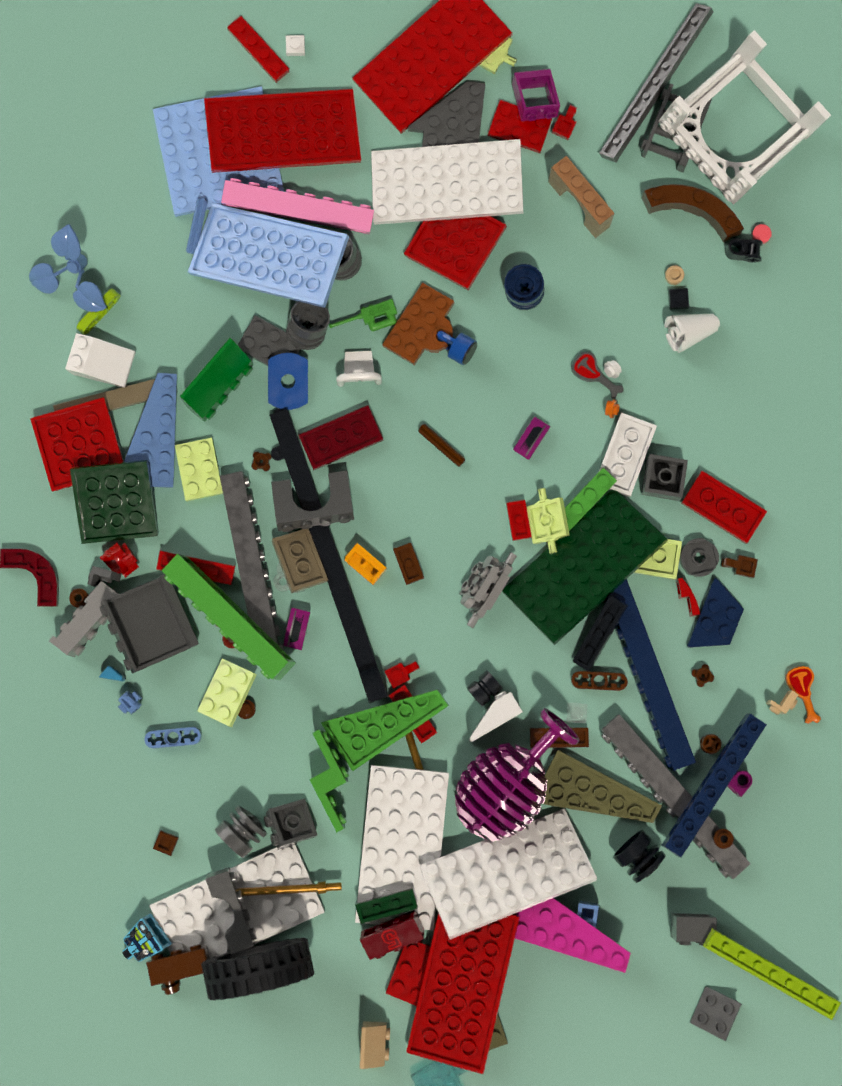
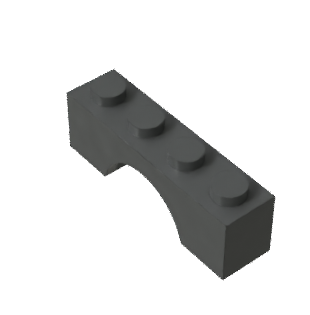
(222, 886)

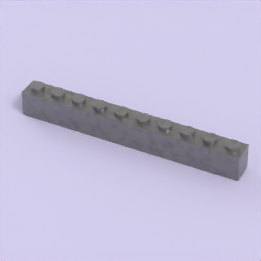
(248, 554)
(669, 791)

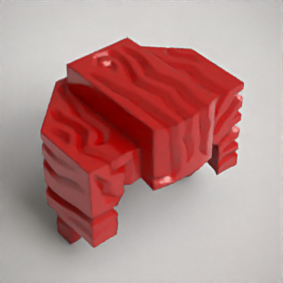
(120, 559)

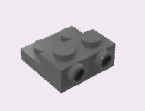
(290, 824)

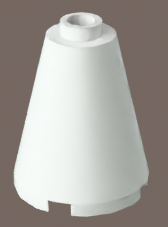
(689, 329)

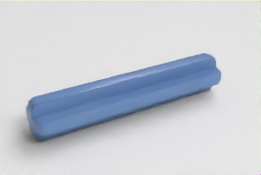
(196, 226)

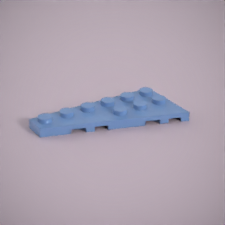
(156, 432)

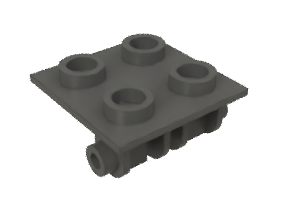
(715, 1013)

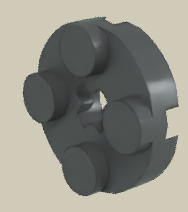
(705, 548)

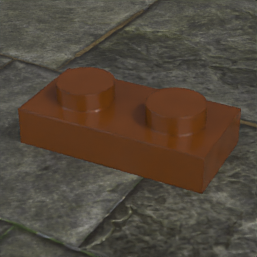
(408, 563)

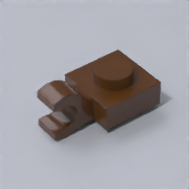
(743, 566)

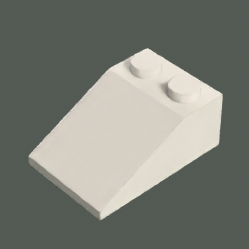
(100, 360)
(498, 713)

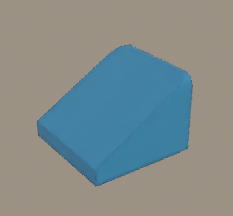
(113, 674)

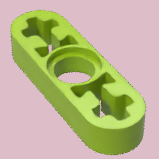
(90, 320)

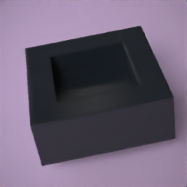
(678, 298)

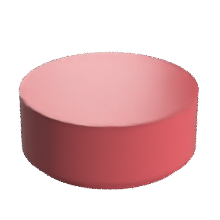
(761, 232)

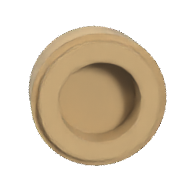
(674, 275)

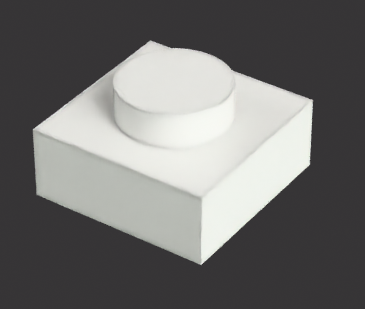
(295, 45)

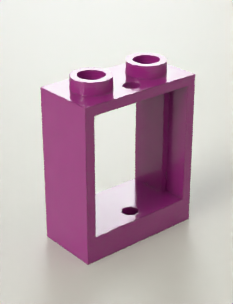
(542, 78)

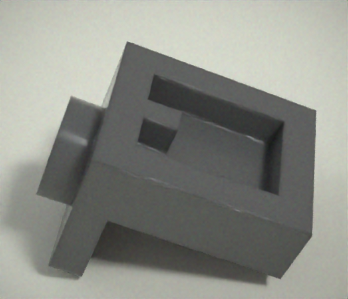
(99, 574)

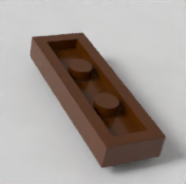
(537, 733)

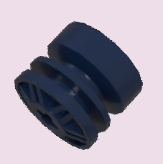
(524, 276)

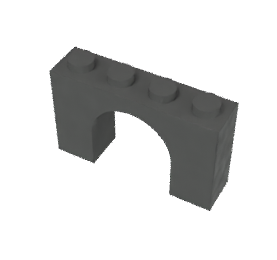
(337, 509)

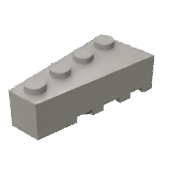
(85, 622)

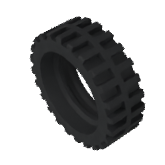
(257, 969)

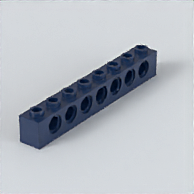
(713, 785)

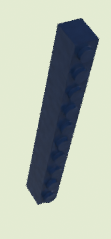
(651, 683)

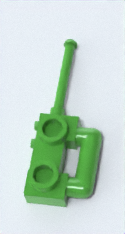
(373, 311)

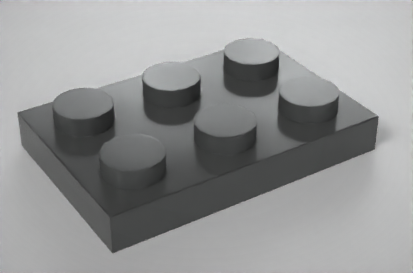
(265, 341)

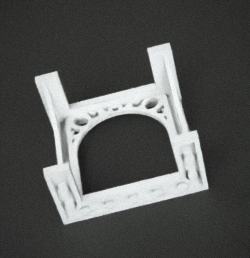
(744, 180)

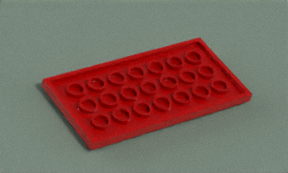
(431, 59)
(282, 130)
(462, 994)

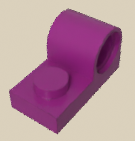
(738, 789)

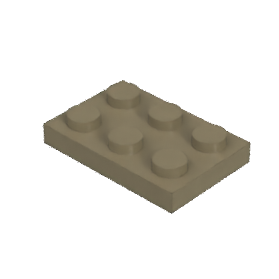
(299, 560)

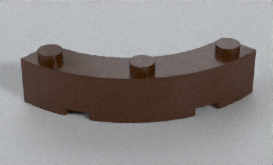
(695, 202)

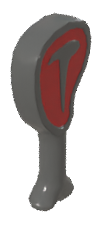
(586, 369)

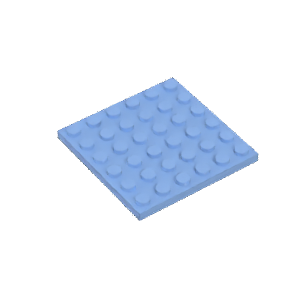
(187, 156)

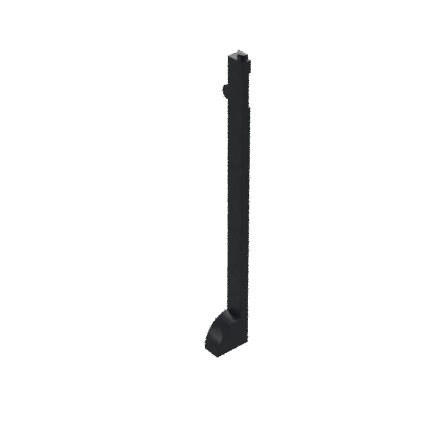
(322, 538)

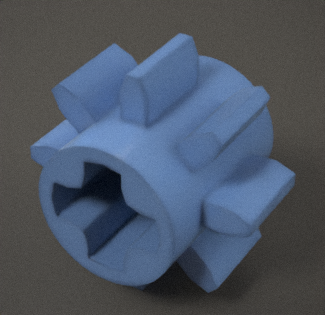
(129, 702)

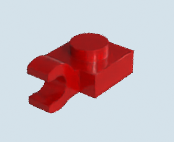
(565, 125)
(399, 674)

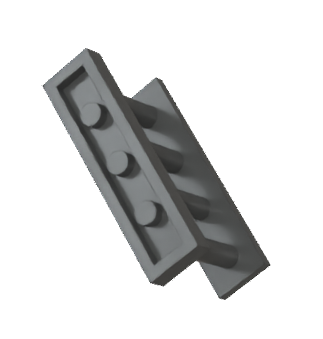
(680, 158)

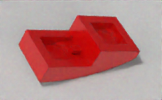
(685, 592)

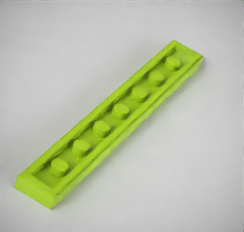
(771, 974)

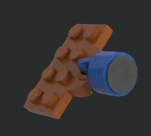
(426, 328)

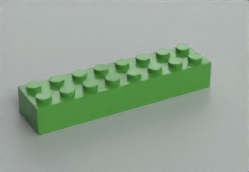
(228, 617)

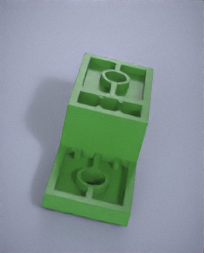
(329, 780)

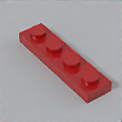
(258, 49)
(215, 571)

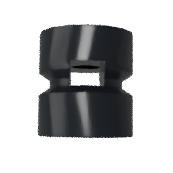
(484, 688)

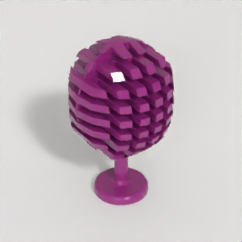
(507, 784)

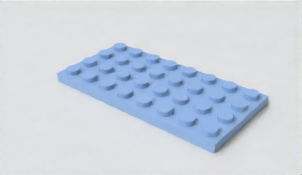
(268, 254)

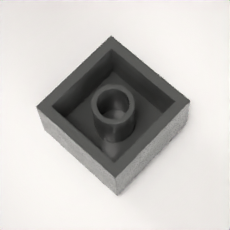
(664, 477)
(691, 927)

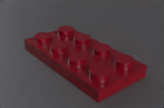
(340, 437)

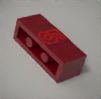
(392, 935)

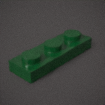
(386, 906)

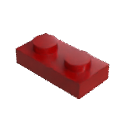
(518, 520)

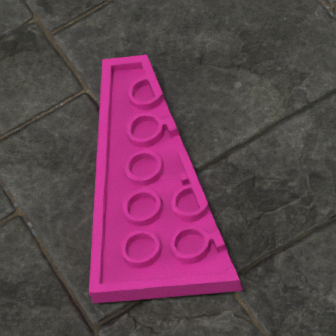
(564, 931)

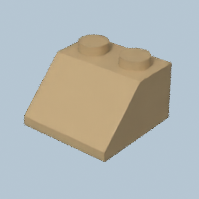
(373, 1044)

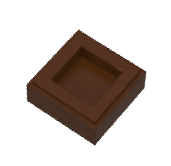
(165, 843)

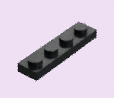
(600, 633)

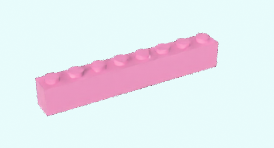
(296, 206)

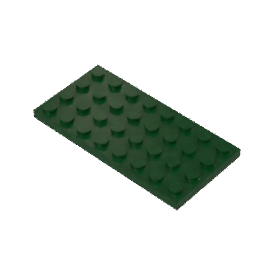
(586, 568)

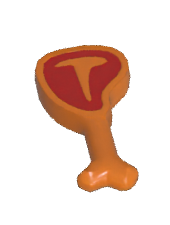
(800, 681)

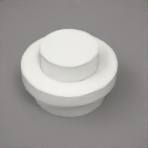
(612, 369)

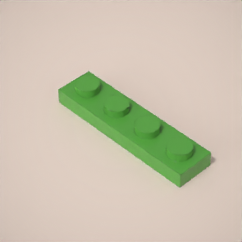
(588, 497)

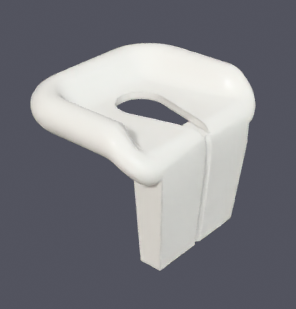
(358, 367)

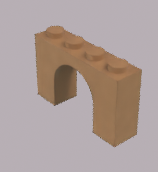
(567, 177)

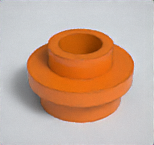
(612, 408)

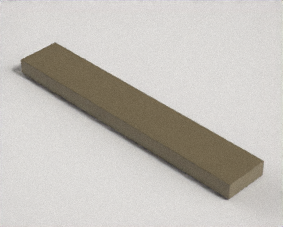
(117, 398)

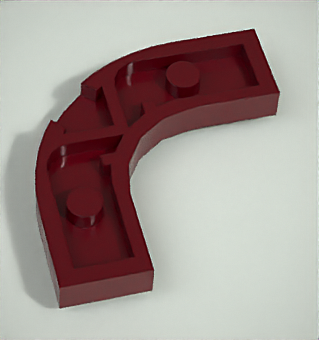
(39, 567)

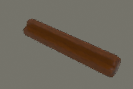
(441, 445)

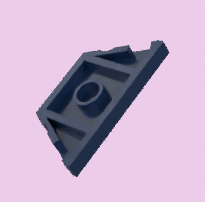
(716, 619)

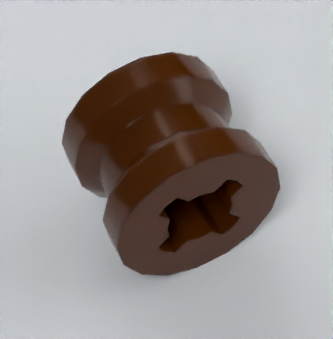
(713, 742)

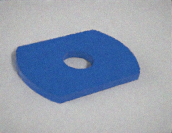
(291, 397)

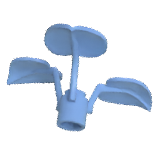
(43, 278)

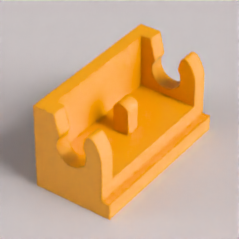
(365, 564)

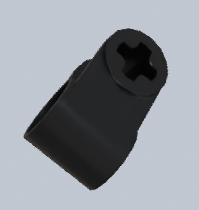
(748, 250)

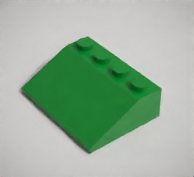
(217, 380)

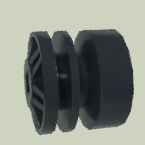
(637, 854)

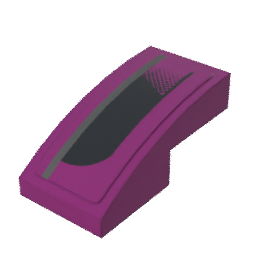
(531, 438)
(296, 628)

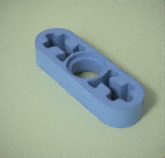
(158, 733)

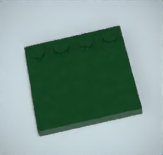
(114, 501)

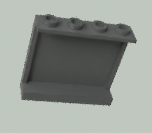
(148, 624)

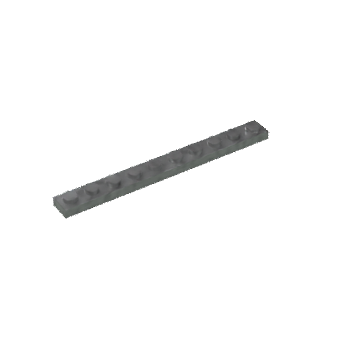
(656, 82)

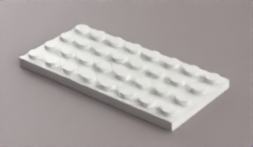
(447, 182)
(401, 834)
(507, 874)
(197, 918)

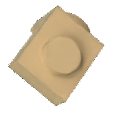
(788, 702)

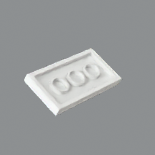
(627, 452)

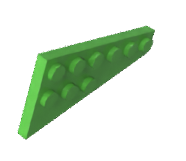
(371, 731)

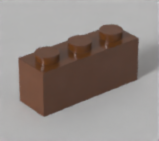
(177, 965)

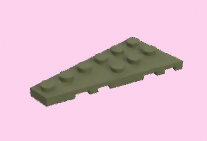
(585, 789)

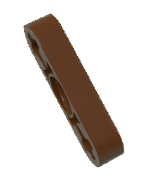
(613, 687)

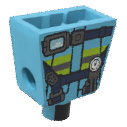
(145, 939)

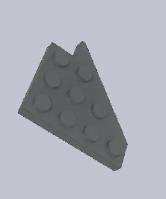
(454, 118)

